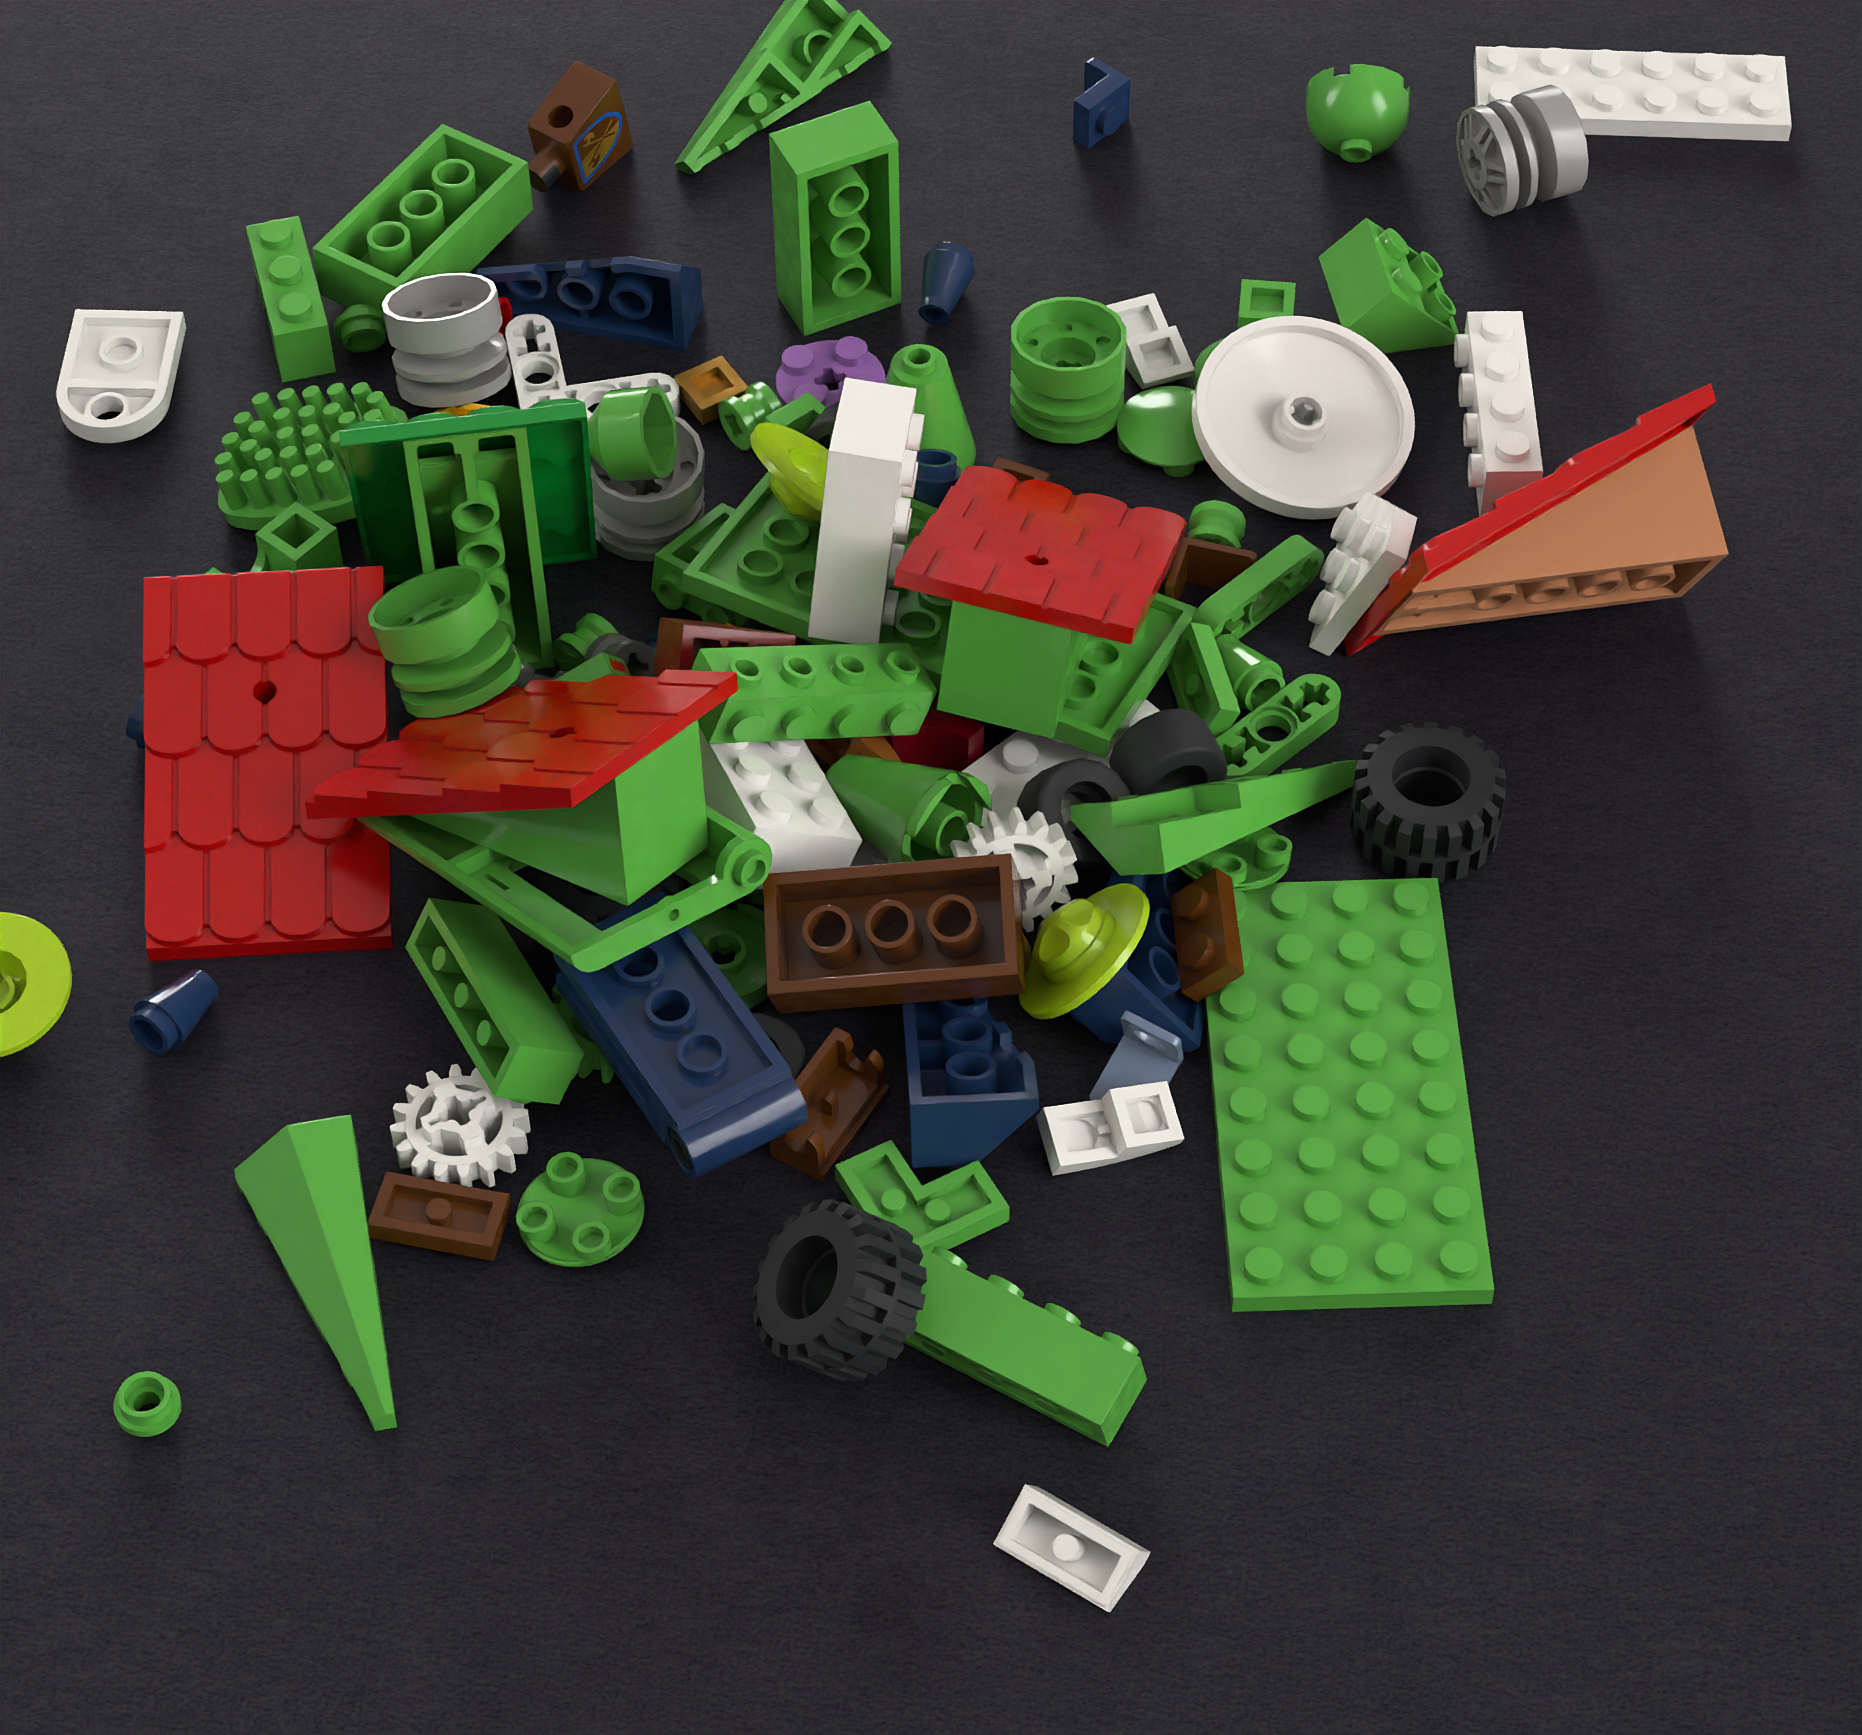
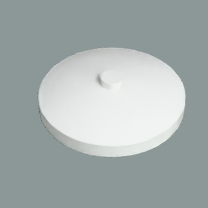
(1302, 416)

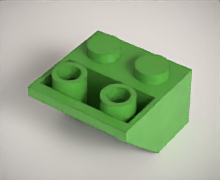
(1388, 290)

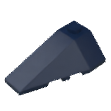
(608, 297)
(1150, 977)
(962, 1082)

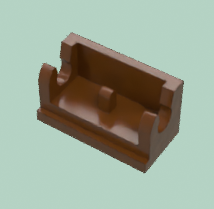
(840, 1103)

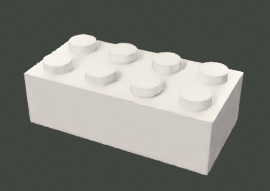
(865, 511)
(782, 799)

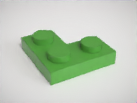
(935, 1213)

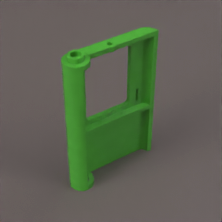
(719, 874)

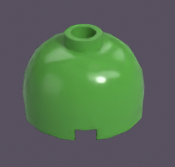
(1357, 110)

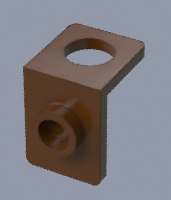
(1205, 565)

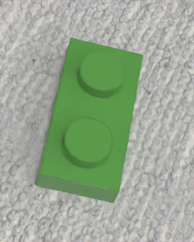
(1202, 680)

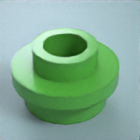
(361, 328)
(145, 1389)

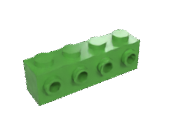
(817, 692)
(494, 1002)
(1026, 1349)

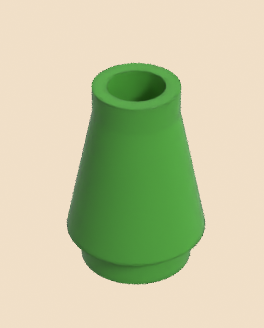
(1250, 673)

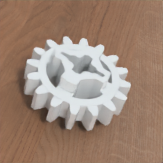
(1039, 853)
(455, 1129)

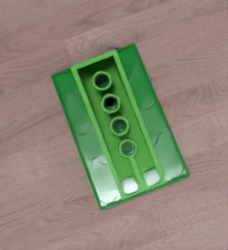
(479, 492)

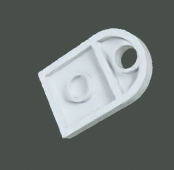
(121, 366)

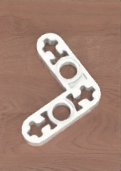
(548, 361)

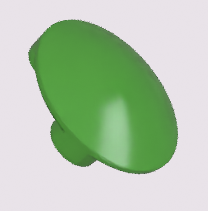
(1160, 429)
(1250, 861)
(580, 1211)

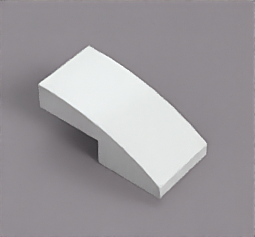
(1152, 348)
(1110, 1129)

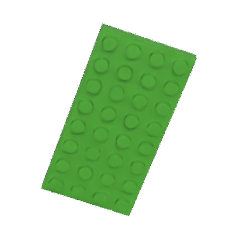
(766, 570)
(1345, 1104)

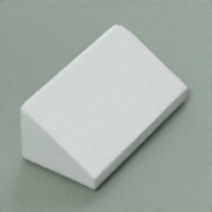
(1070, 1547)

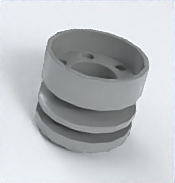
(1522, 150)
(447, 339)
(647, 515)

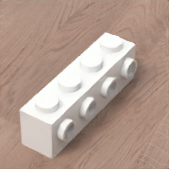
(1499, 405)

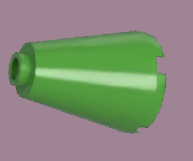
(936, 398)
(908, 807)

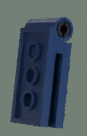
(685, 1048)

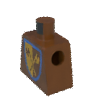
(578, 130)

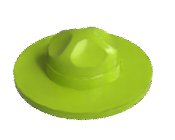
(795, 468)
(1083, 949)
(32, 981)

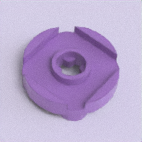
(824, 362)

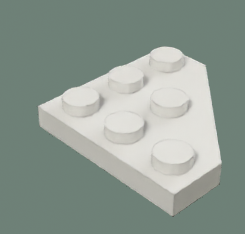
(1368, 551)

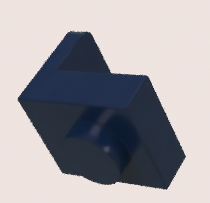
(1102, 104)

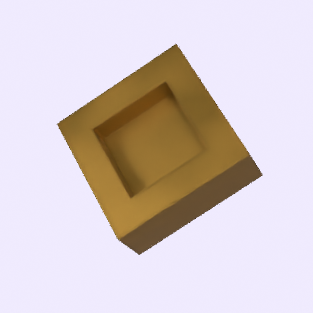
(707, 386)

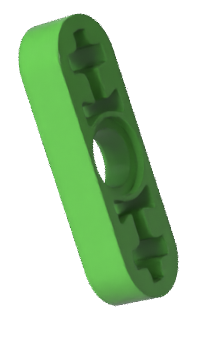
(1261, 588)
(1283, 712)

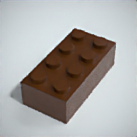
(894, 933)

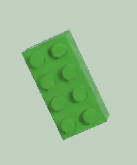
(836, 217)
(425, 219)

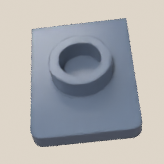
(1142, 1057)

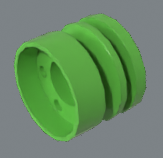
(1067, 369)
(445, 641)

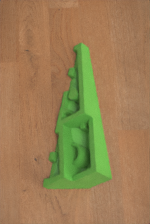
(791, 62)
(1187, 822)
(314, 1213)

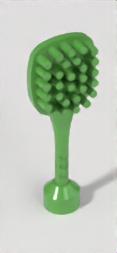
(299, 456)

